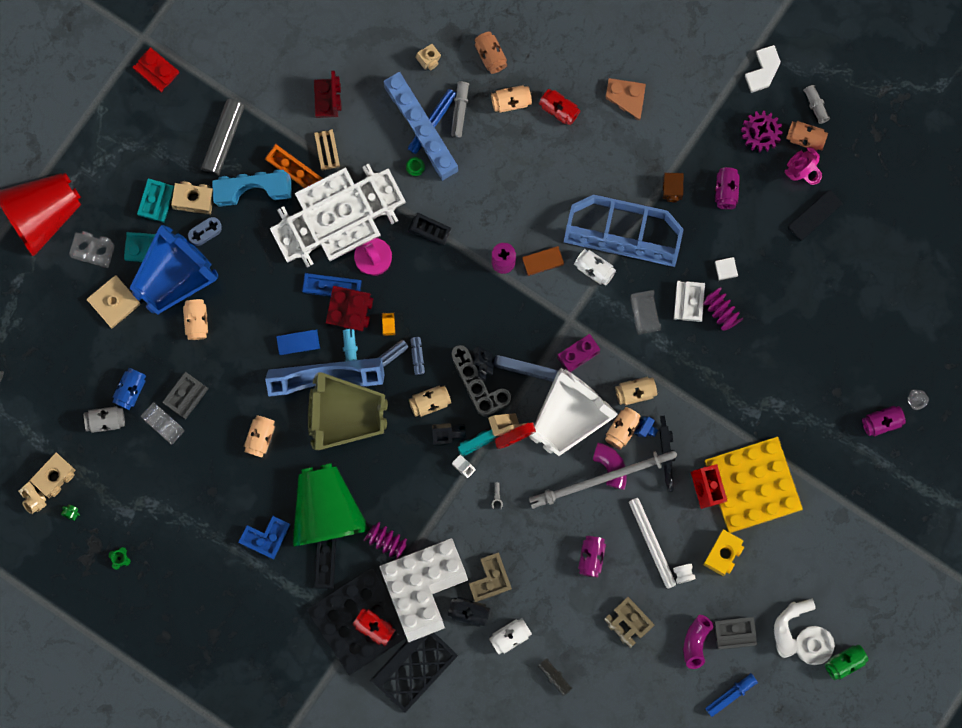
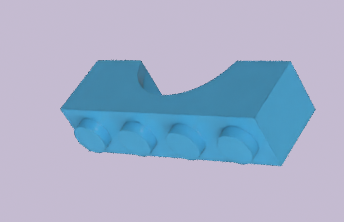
(228, 190)

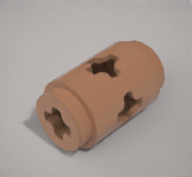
(486, 44)
(815, 138)

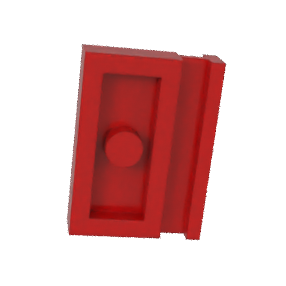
(156, 69)

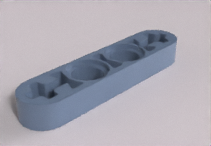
(525, 368)

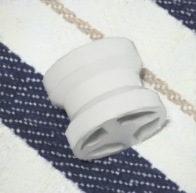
(684, 573)

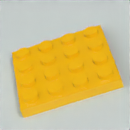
(756, 485)

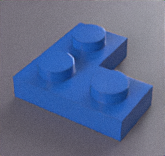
(268, 542)

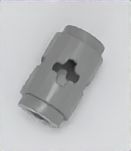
(113, 419)

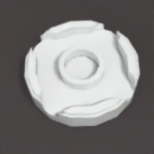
(815, 645)

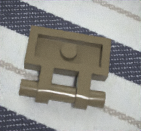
(633, 617)

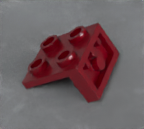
(326, 97)

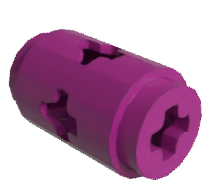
(727, 188)
(873, 422)
(591, 565)

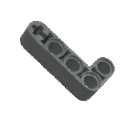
(473, 380)

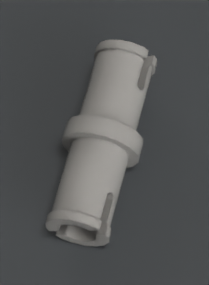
(816, 104)

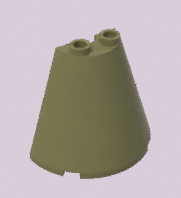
(343, 412)

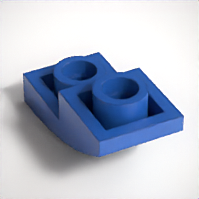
(298, 342)

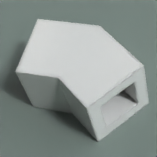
(463, 466)

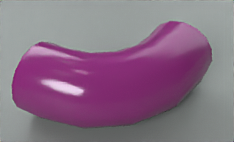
(612, 462)
(694, 641)

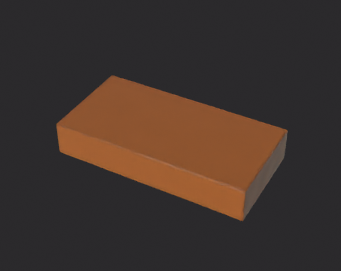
(543, 261)

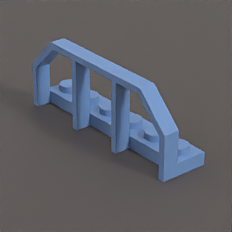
(622, 245)

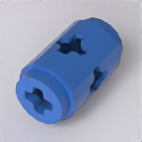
(124, 397)

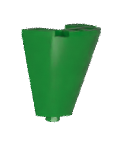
(325, 507)

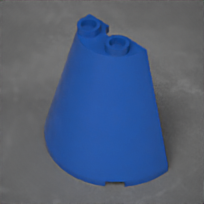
(171, 271)

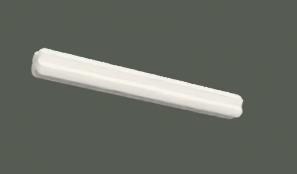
(652, 543)

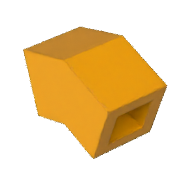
(388, 324)

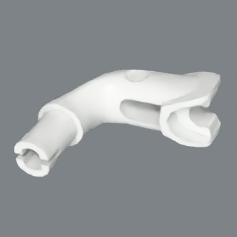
(786, 644)

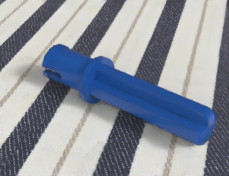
(732, 694)

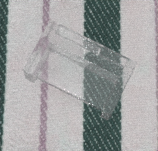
(645, 312)

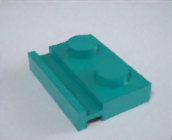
(156, 200)
(137, 246)
(481, 440)

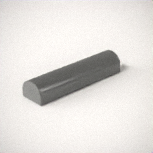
(222, 137)

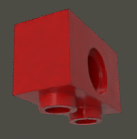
(709, 486)

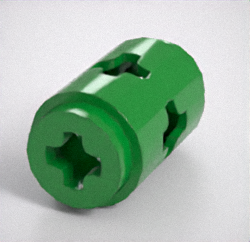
(846, 662)

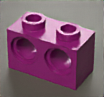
(578, 353)

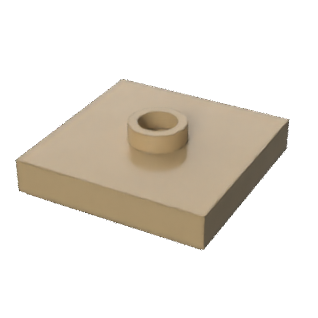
(113, 301)

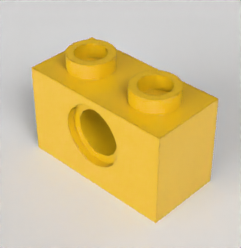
(725, 541)

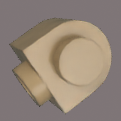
(428, 57)

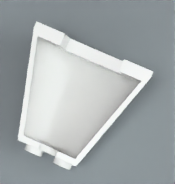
(569, 414)

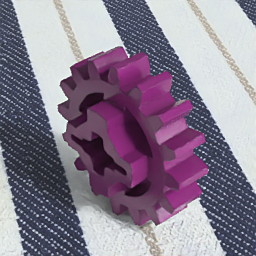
(768, 134)

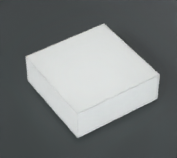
(726, 268)

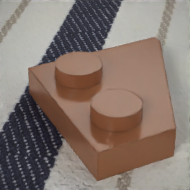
(626, 95)

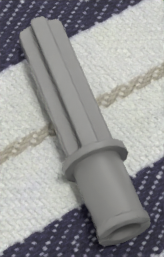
(459, 109)

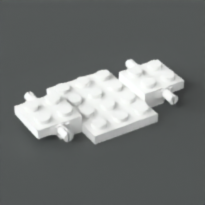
(337, 214)

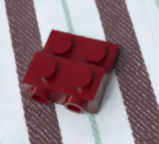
(349, 308)

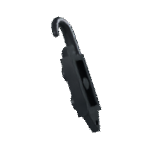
(666, 437)

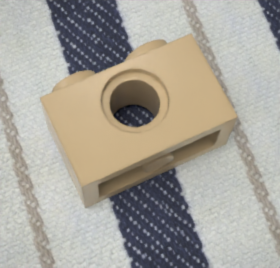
(202, 204)
(42, 477)

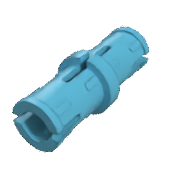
(349, 345)

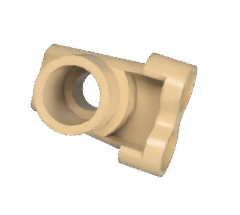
(34, 500)

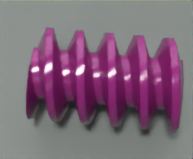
(503, 250)
(722, 310)
(386, 540)

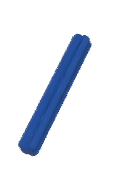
(435, 117)

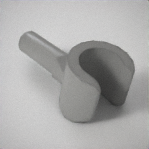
(497, 495)

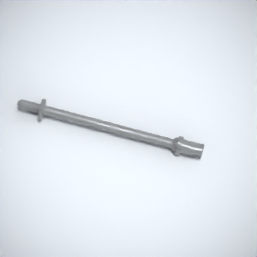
(550, 496)

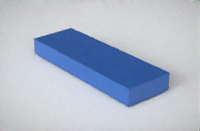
(323, 284)

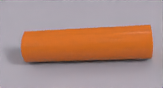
(298, 171)

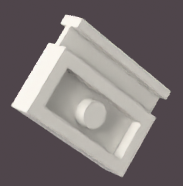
(689, 301)

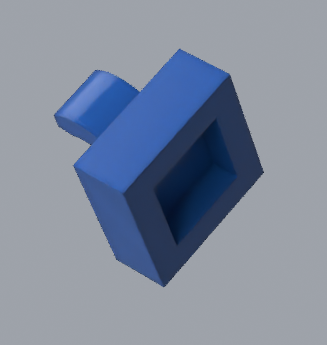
(645, 427)

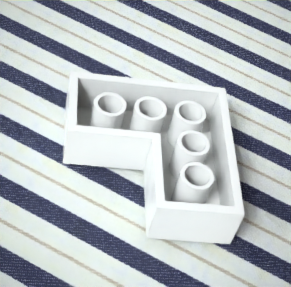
(415, 579)

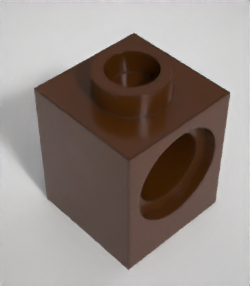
(673, 186)

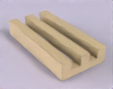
(324, 134)

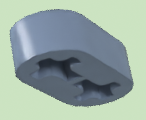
(202, 227)

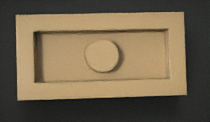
(503, 423)

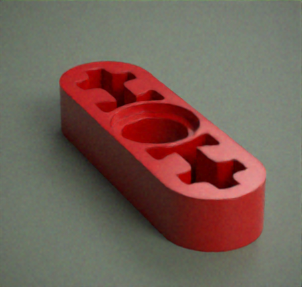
(515, 435)

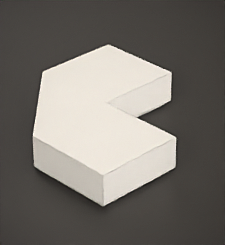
(763, 77)

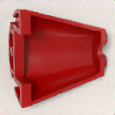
(39, 208)

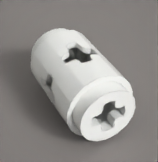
(587, 262)
(519, 632)

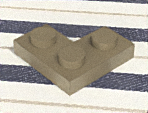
(495, 581)

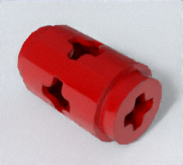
(567, 114)
(381, 636)

